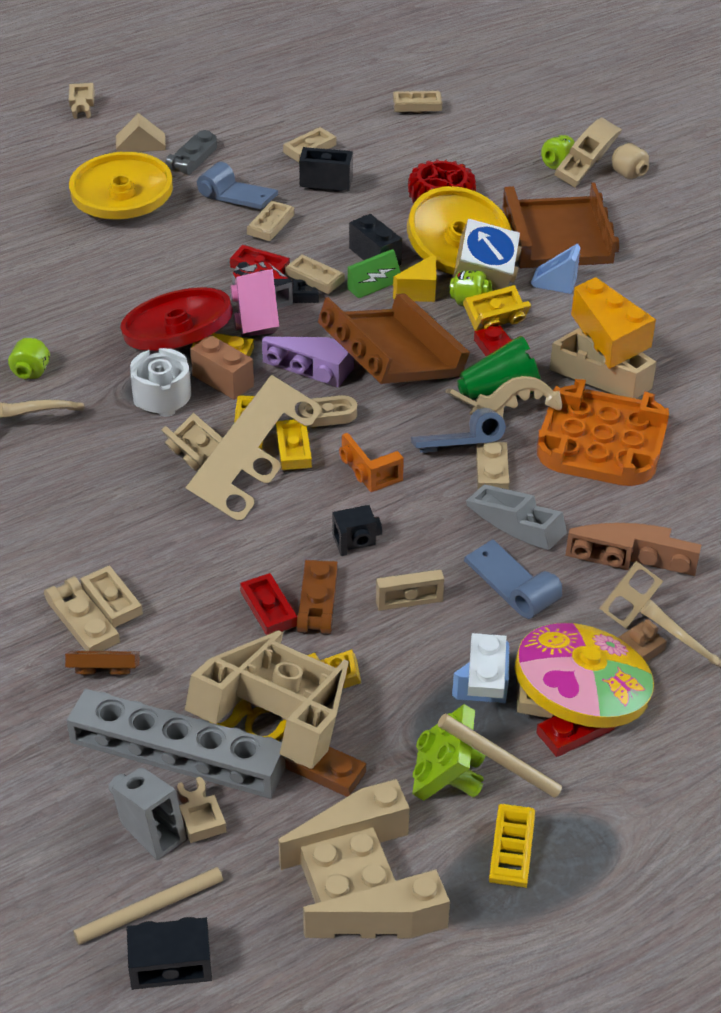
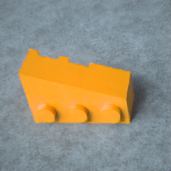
(611, 321)

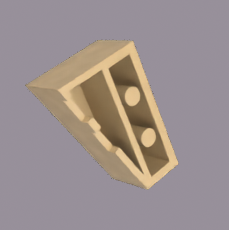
(578, 359)

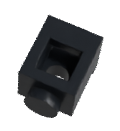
(355, 528)

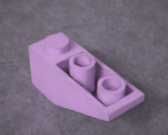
(309, 356)

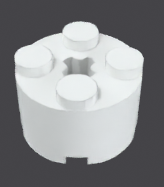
(160, 381)

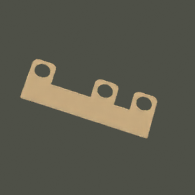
(241, 443)

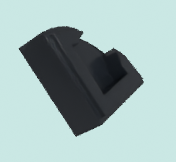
(304, 293)

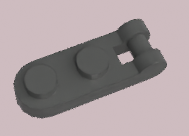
(193, 153)

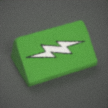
(373, 274)

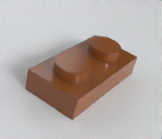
(87, 661)
(333, 771)

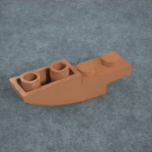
(631, 542)

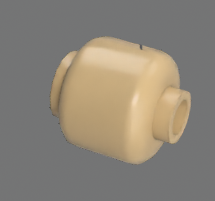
(630, 161)

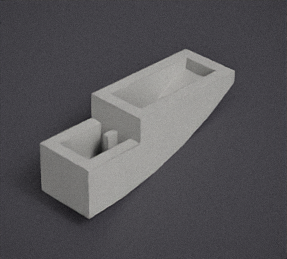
(518, 515)

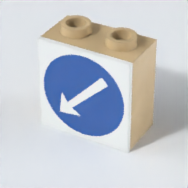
(490, 251)

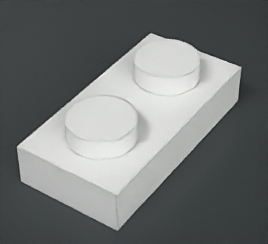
(487, 665)

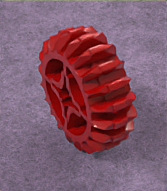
(437, 175)

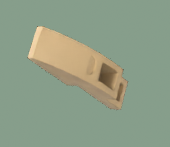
(587, 151)

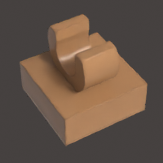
(645, 640)

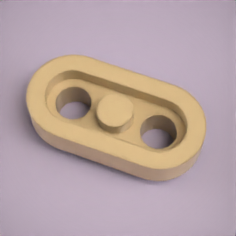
(334, 410)

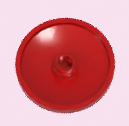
(176, 318)

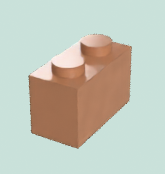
(222, 367)

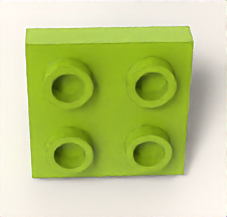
(447, 760)

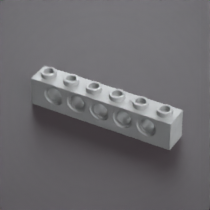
(177, 743)

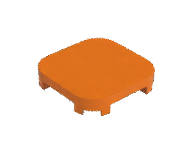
(603, 435)

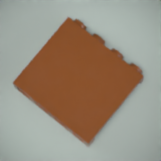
(557, 224)
(396, 342)

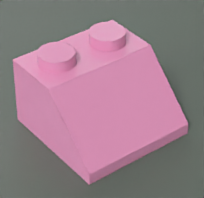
(255, 303)

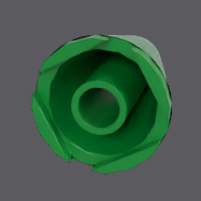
(498, 368)

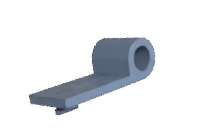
(220, 185)
(484, 427)
(512, 582)

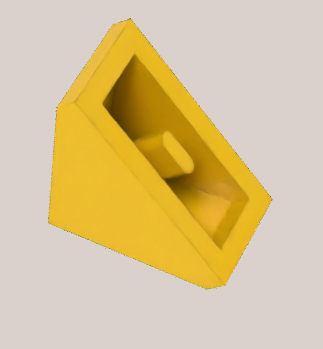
(417, 281)

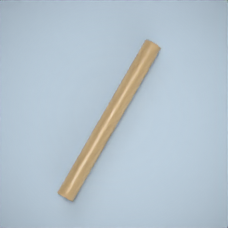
(499, 755)
(147, 906)

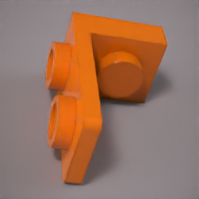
(373, 473)

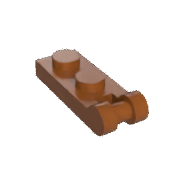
(317, 596)

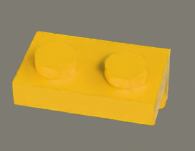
(496, 308)

